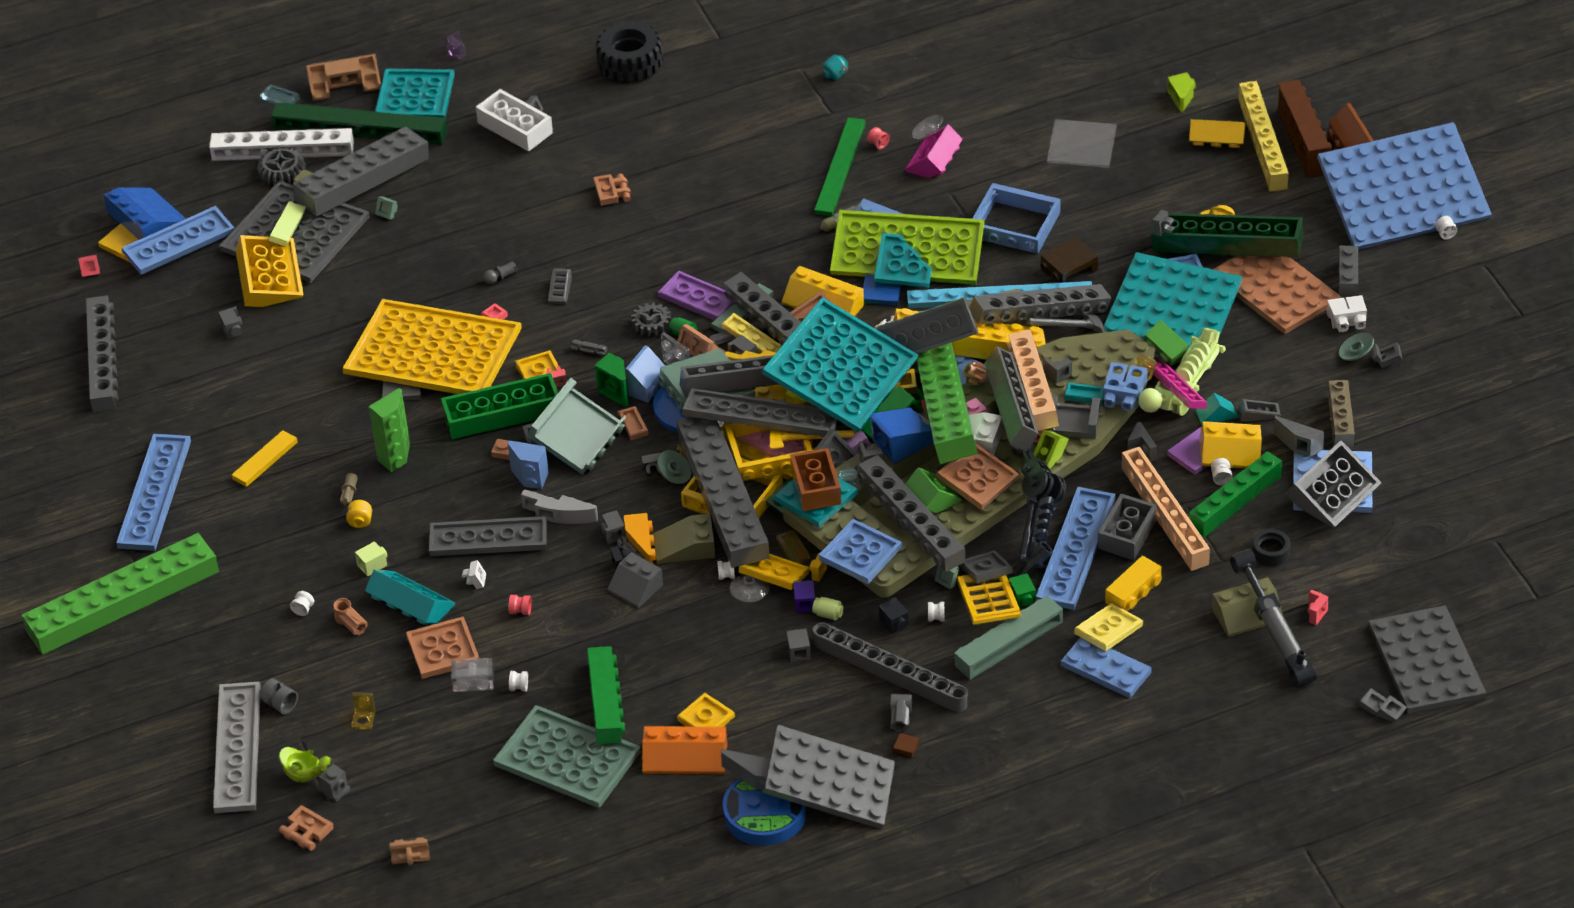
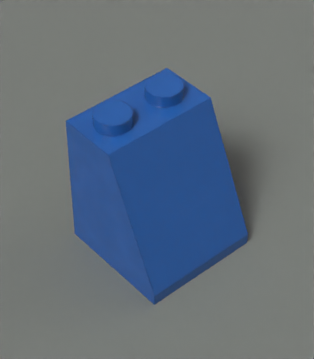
(900, 433)

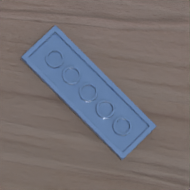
(178, 240)

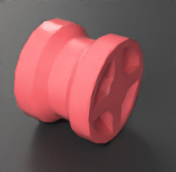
(878, 138)

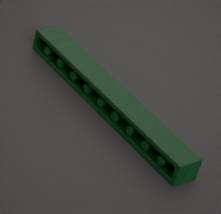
(363, 123)

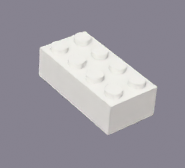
(514, 120)

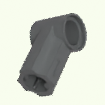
(900, 707)

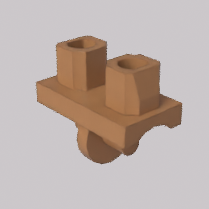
(409, 851)

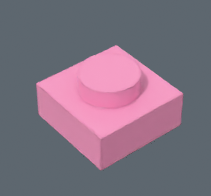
(975, 406)

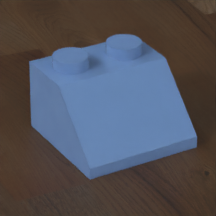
(643, 375)
(528, 463)

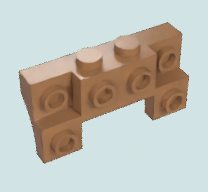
(343, 73)

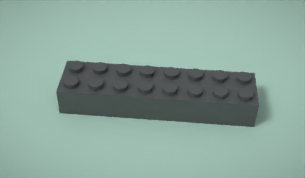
(360, 171)

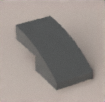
(1380, 706)

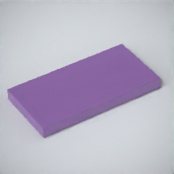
(695, 295)

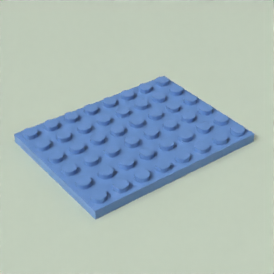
(1403, 185)

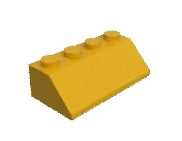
(807, 283)

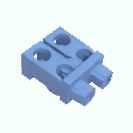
(1123, 387)

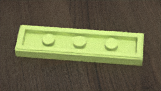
(287, 223)

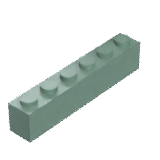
(1008, 637)

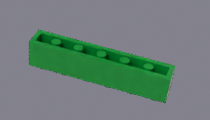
(1236, 493)
(604, 695)

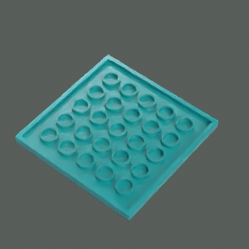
(1173, 292)
(840, 364)

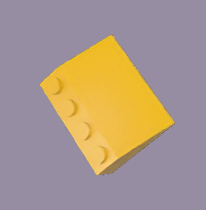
(267, 271)

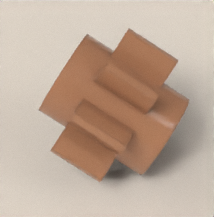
(974, 373)

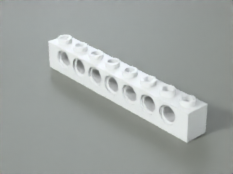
(308, 143)

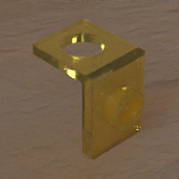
(363, 707)

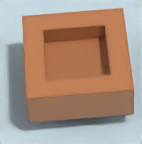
(500, 449)

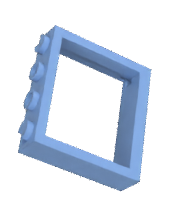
(1024, 200)

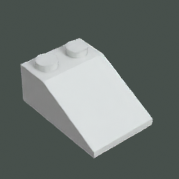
(987, 430)

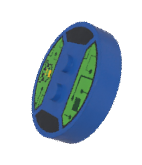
(760, 816)

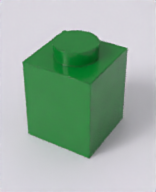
(1023, 590)

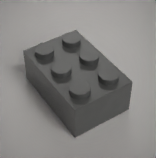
(1127, 526)

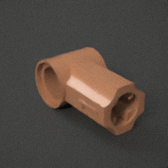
(347, 616)

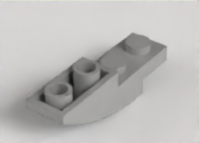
(565, 510)

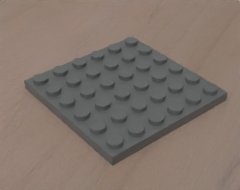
(315, 238)

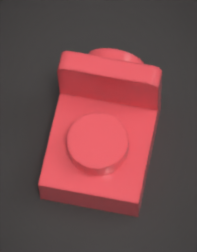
(1317, 606)

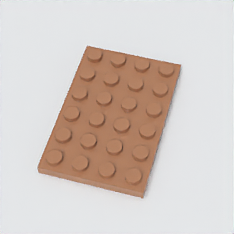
(1279, 289)

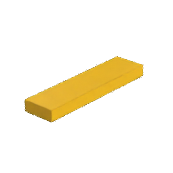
(264, 458)

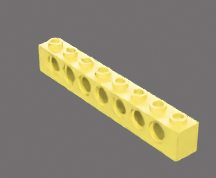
(1263, 136)

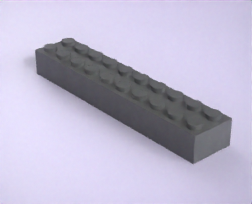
(723, 491)

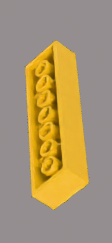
(987, 338)

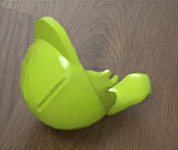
(302, 765)

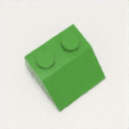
(1166, 343)
(932, 491)

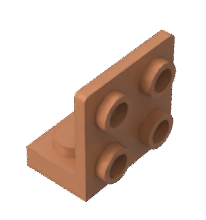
(695, 341)

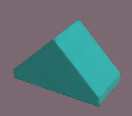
(1217, 410)

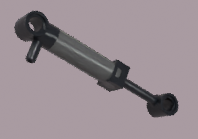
(1268, 610)

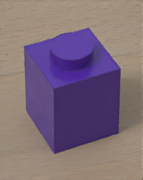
(804, 596)

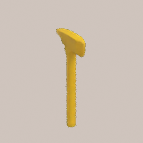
(777, 437)

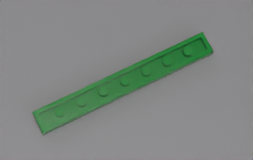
(840, 167)

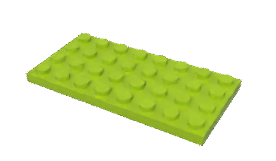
(943, 243)

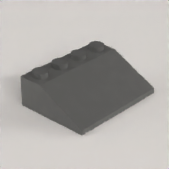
(1333, 486)

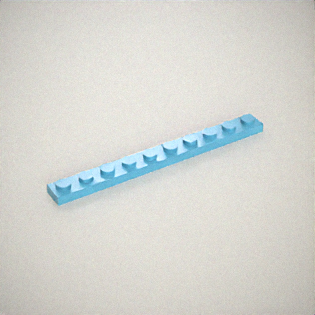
(937, 297)

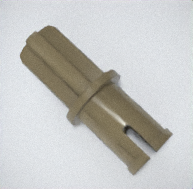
(348, 489)

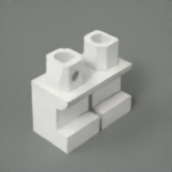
(1347, 313)

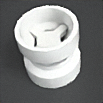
(1221, 471)

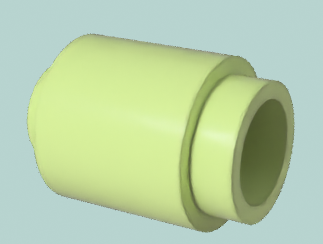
(827, 608)

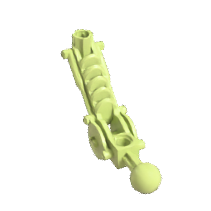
(1192, 366)

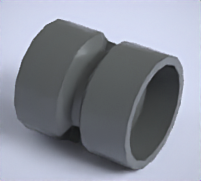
(278, 696)

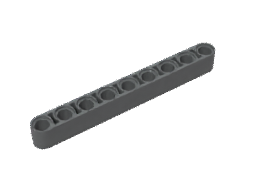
(890, 667)

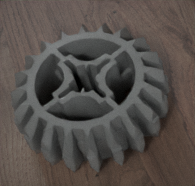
(280, 166)

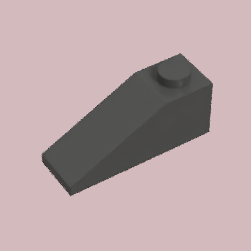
(747, 767)

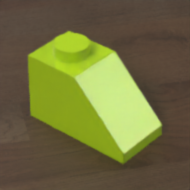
(1181, 89)
(1050, 447)

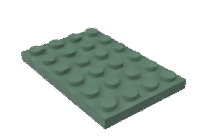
(566, 756)

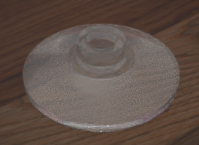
(927, 126)
(748, 588)

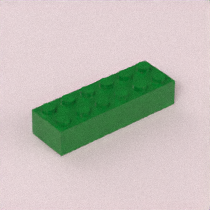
(498, 405)

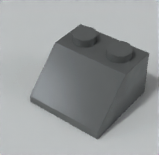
(635, 580)

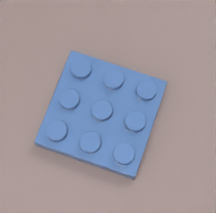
(860, 551)

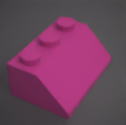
(934, 153)

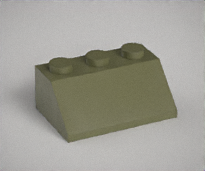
(1236, 607)

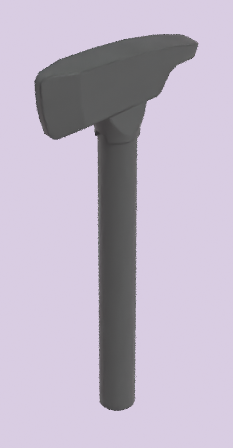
(1091, 322)

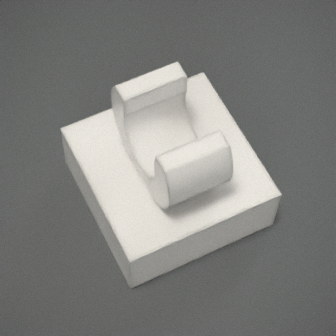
(475, 575)

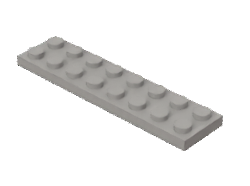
(237, 747)

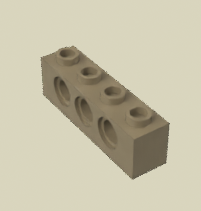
(1341, 413)

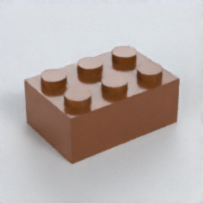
(815, 479)

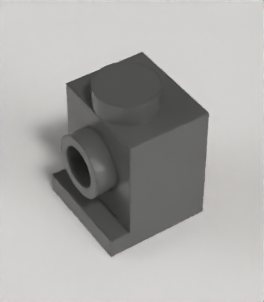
(231, 322)
(741, 345)
(612, 527)
(334, 783)

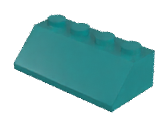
(408, 596)

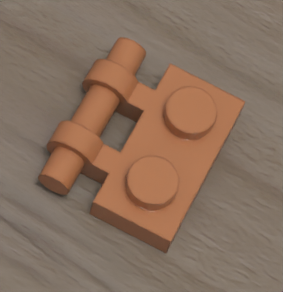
(606, 189)
(310, 823)

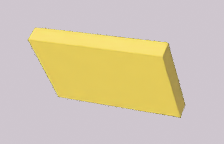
(1108, 627)

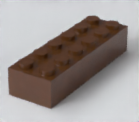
(1302, 126)

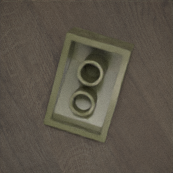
(685, 540)

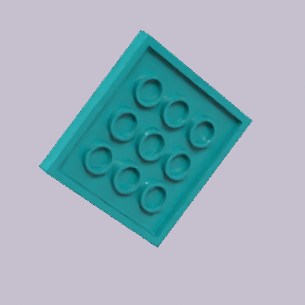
(416, 92)

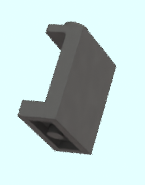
(1077, 420)

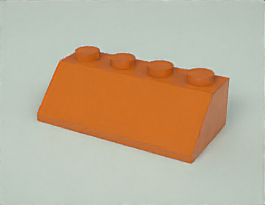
(683, 750)

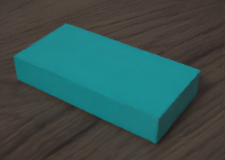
(1083, 393)

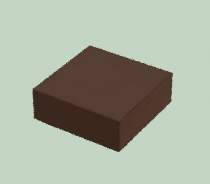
(906, 745)

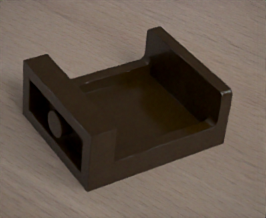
(1068, 260)

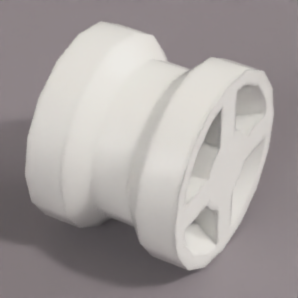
(1446, 227)
(725, 570)
(302, 603)
(935, 611)
(518, 681)

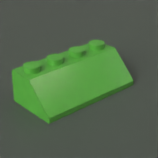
(390, 430)

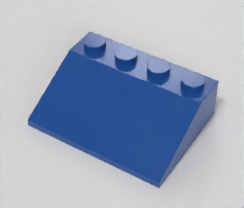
(141, 210)

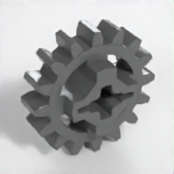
(651, 319)

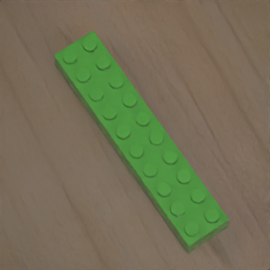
(946, 404)
(120, 593)

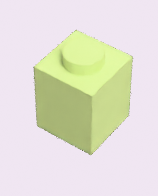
(371, 558)

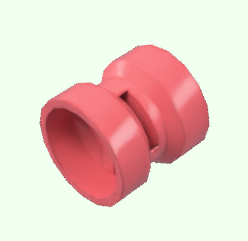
(520, 604)

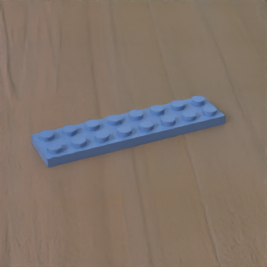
(153, 492)
(1075, 547)

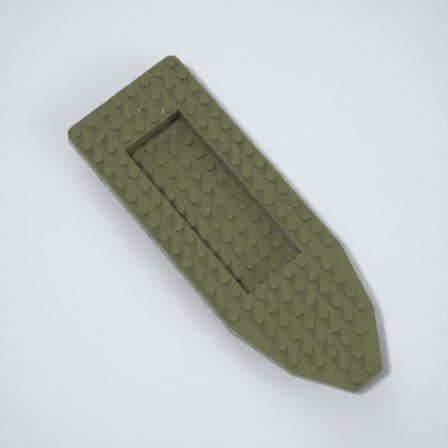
(1090, 366)

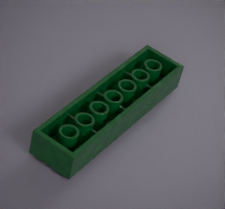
(1231, 235)

